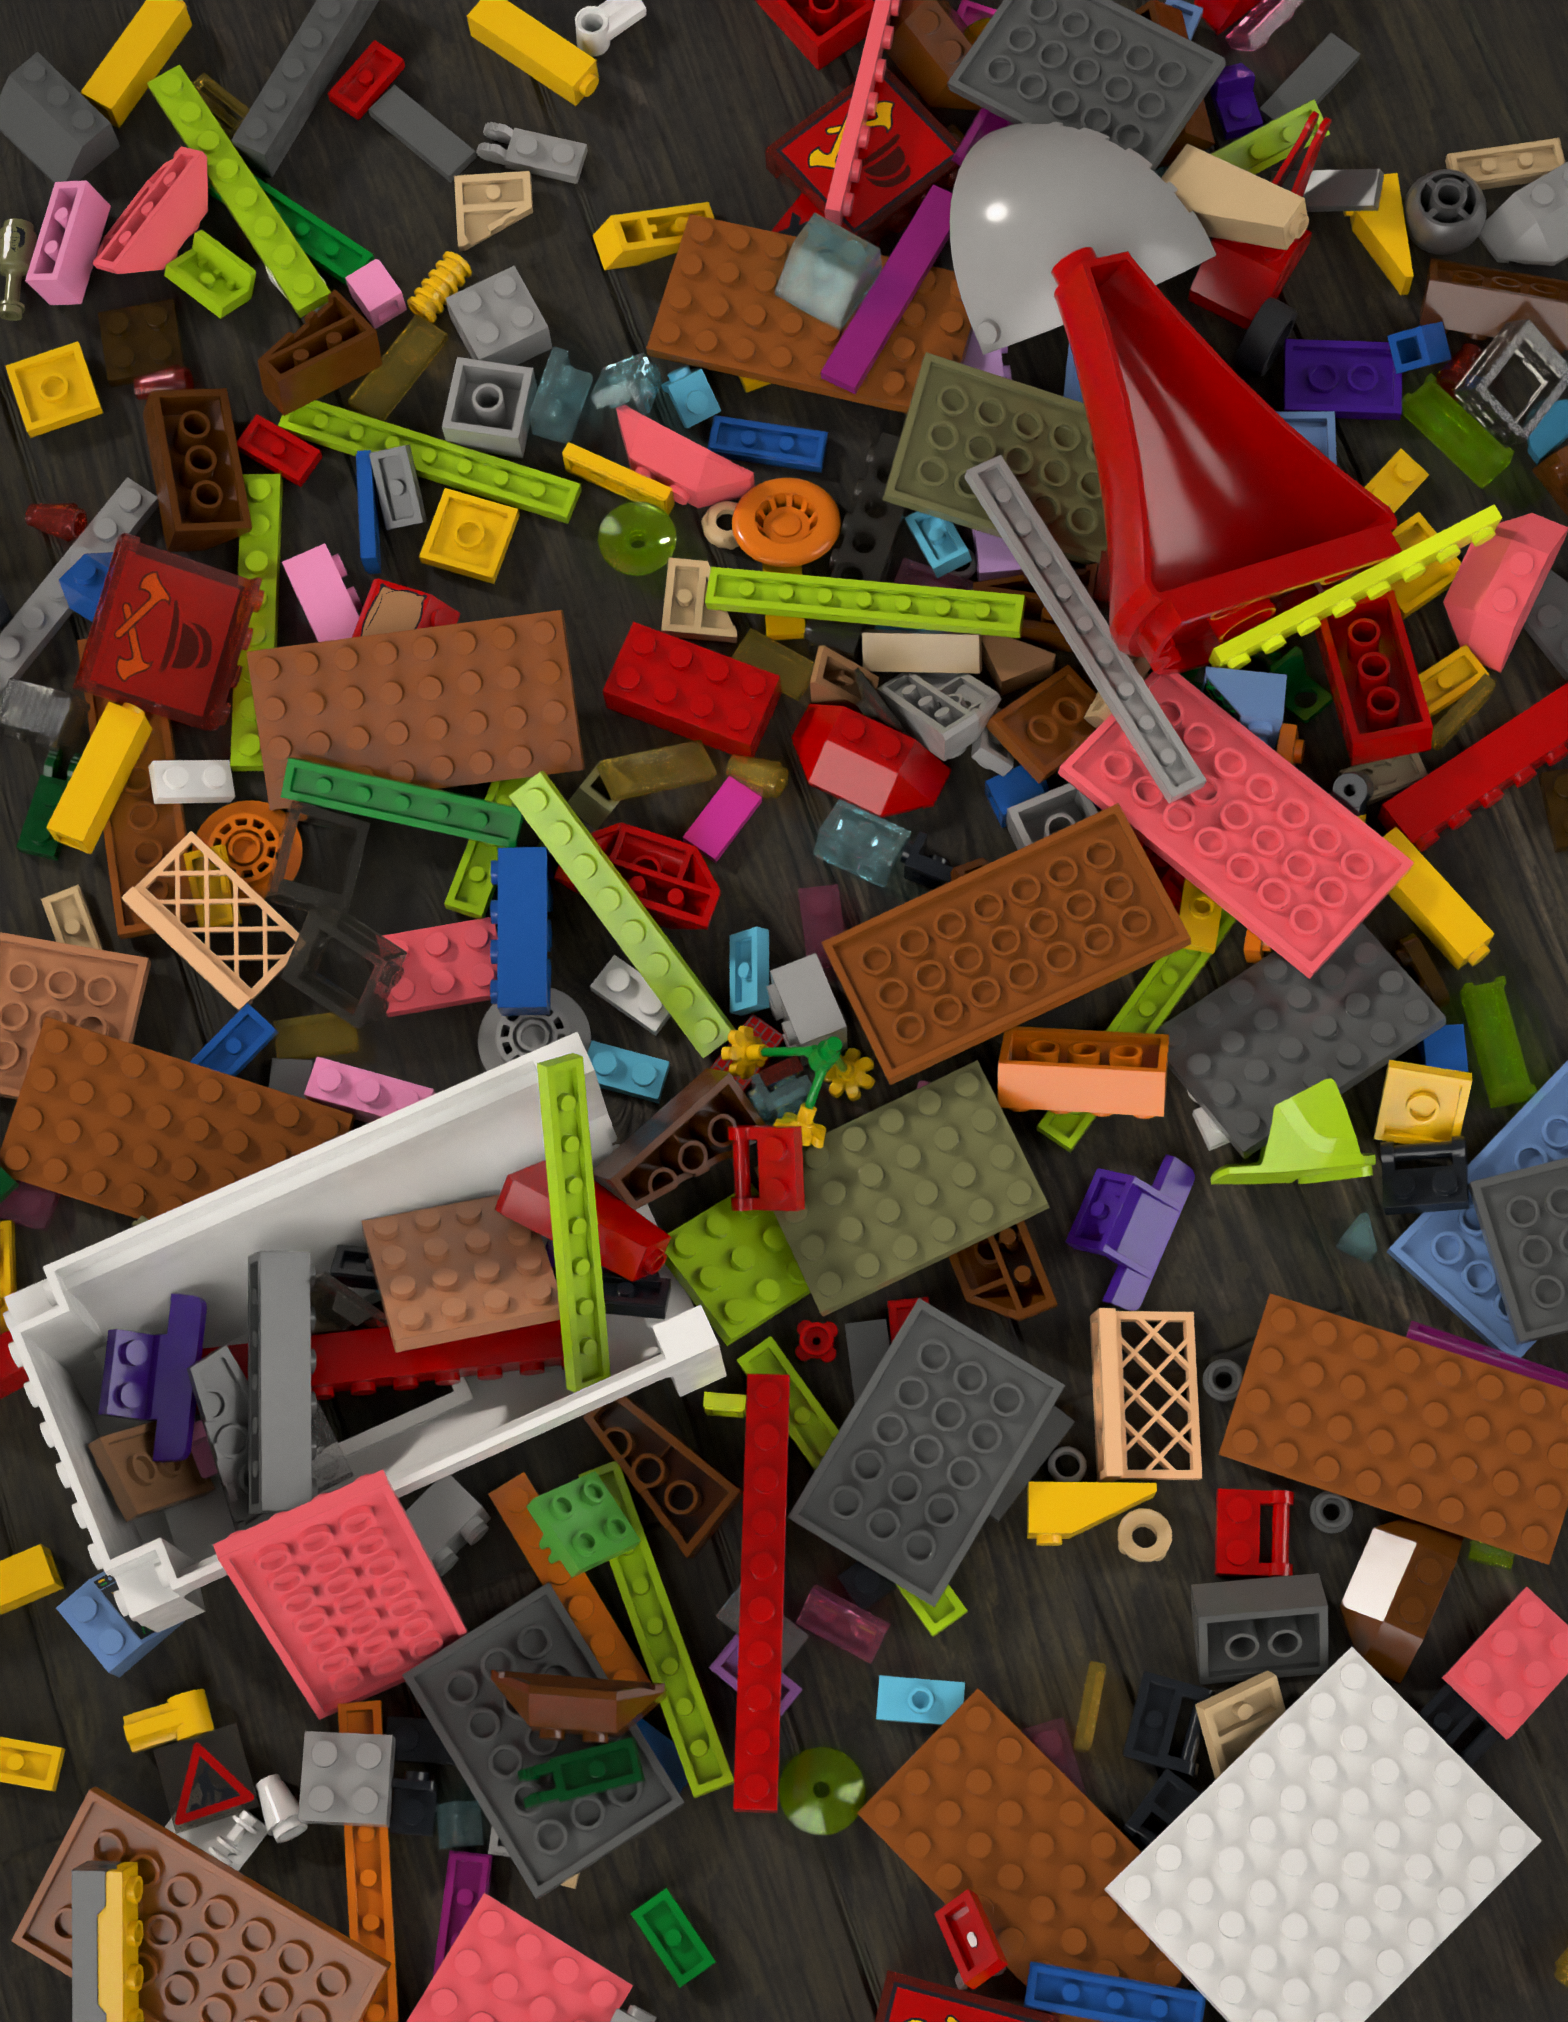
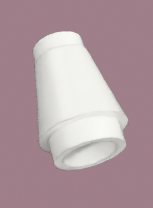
(279, 1809)

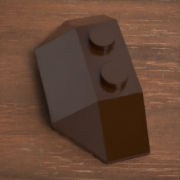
(929, 48)
(1005, 1274)
(1397, 1592)
(578, 1704)

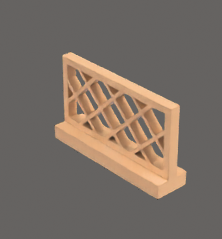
(188, 944)
(1110, 1388)

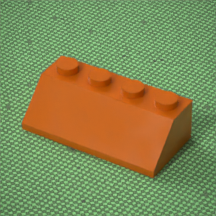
(1083, 1071)

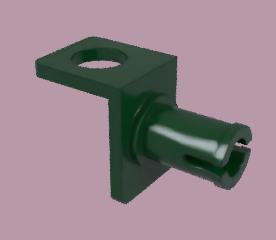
(1297, 681)

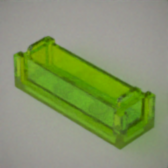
(1456, 432)
(1496, 1043)

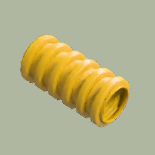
(440, 285)

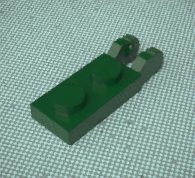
(34, 836)
(586, 1772)

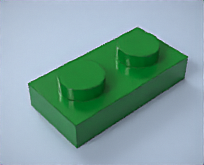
(673, 1937)

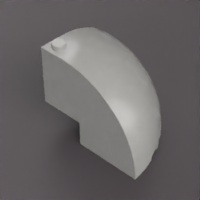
(1041, 194)

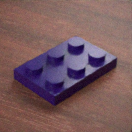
(1341, 377)

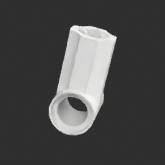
(607, 21)

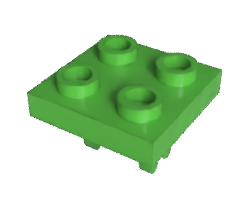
(582, 1524)

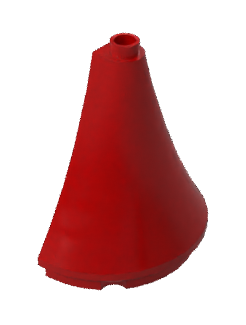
(1202, 484)

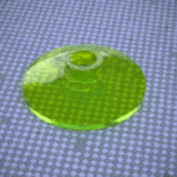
(632, 523)
(817, 1814)

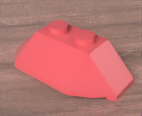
(158, 217)
(679, 463)
(1501, 585)

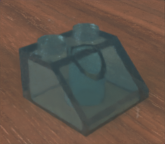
(828, 271)

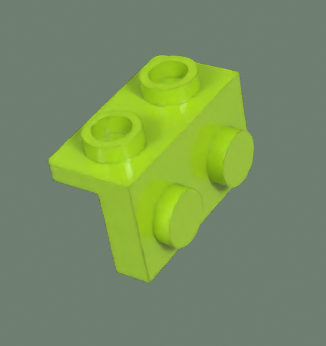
(212, 275)

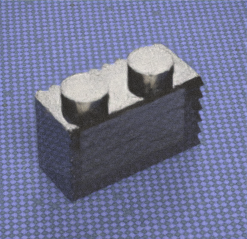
(42, 714)

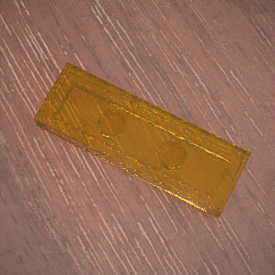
(399, 369)
(656, 770)

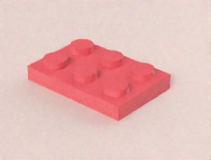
(444, 966)
(1513, 1663)

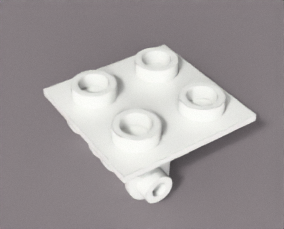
(227, 1839)

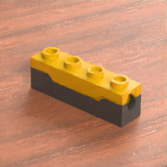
(106, 1942)

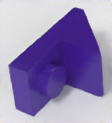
(1235, 101)

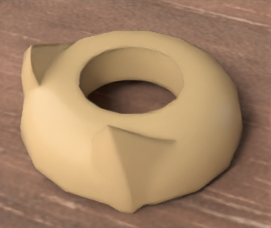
(712, 532)
(1149, 1519)

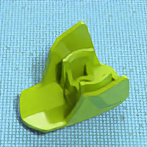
(1306, 1142)

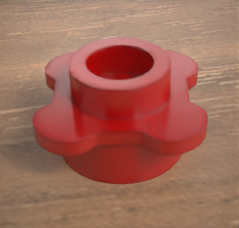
(809, 1331)

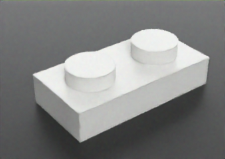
(191, 781)
(630, 994)

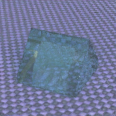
(1359, 1239)
(459, 1824)

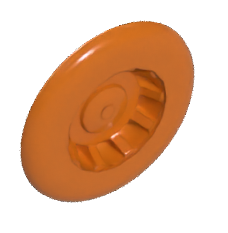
(787, 532)
(247, 845)

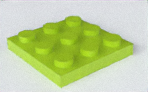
(735, 1267)

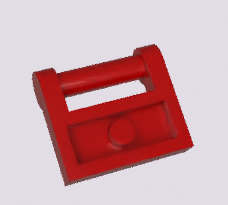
(778, 1168)
(1239, 1533)

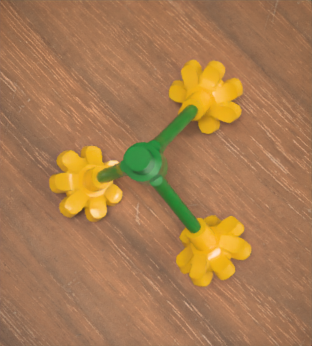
(844, 1072)

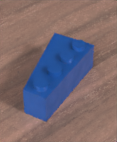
(523, 931)

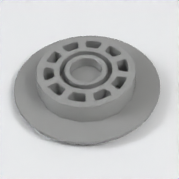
(529, 1031)

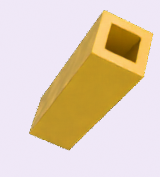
(534, 49)
(137, 58)
(100, 777)
(1439, 908)
(27, 1578)

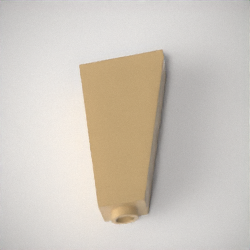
(1236, 202)

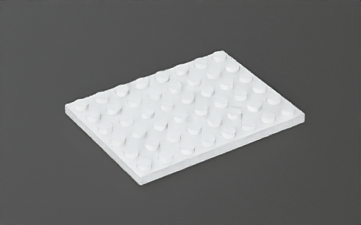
(1324, 1858)

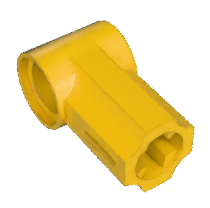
(178, 1720)

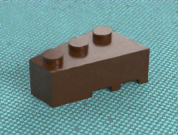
(320, 356)
(1037, 625)

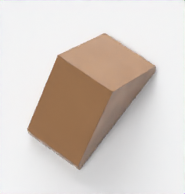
(1015, 662)
(835, 681)

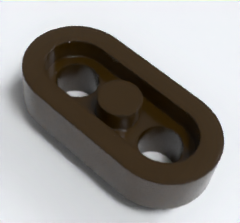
(1415, 960)

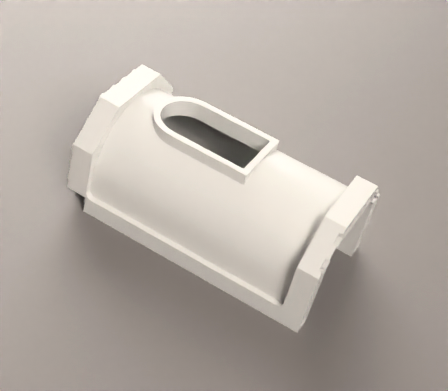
(412, 1160)

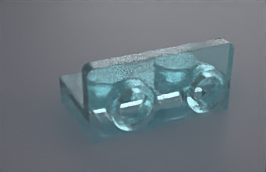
(625, 379)
(559, 398)
(860, 843)
(787, 1097)

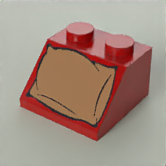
(401, 608)

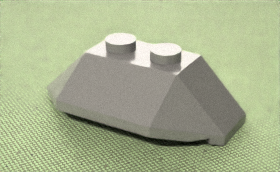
(1531, 223)
(941, 709)

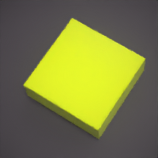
(725, 1404)

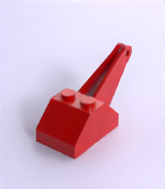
(1247, 274)

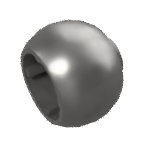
(1444, 227)

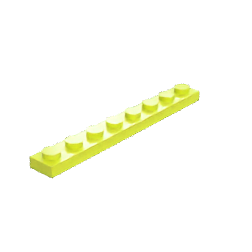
(1371, 583)

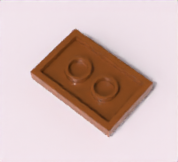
(1046, 723)

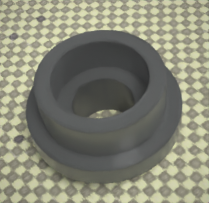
(1226, 1367)
(1343, 1507)

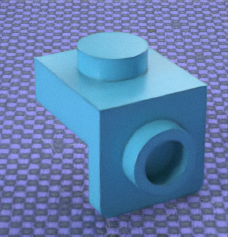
(691, 395)

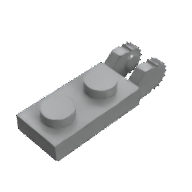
(534, 152)

